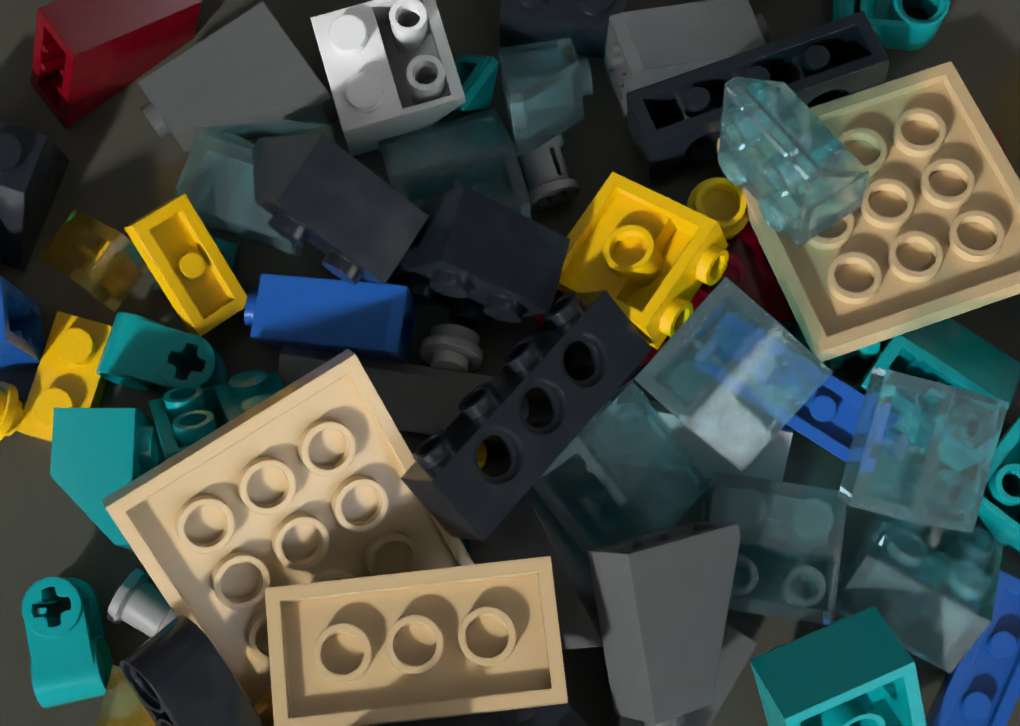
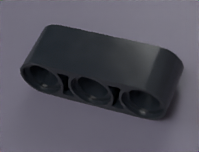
(186, 680)

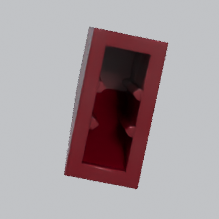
(101, 46)

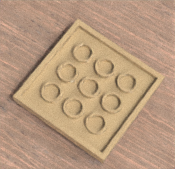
(931, 224)
(280, 500)

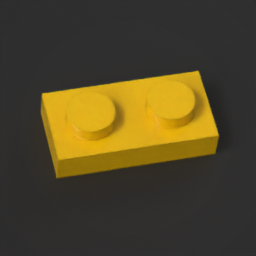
(187, 265)
(65, 373)

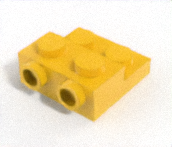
(645, 255)

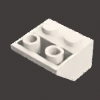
(387, 69)

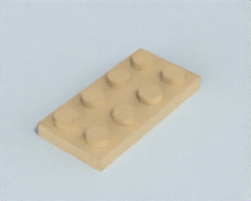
(415, 645)

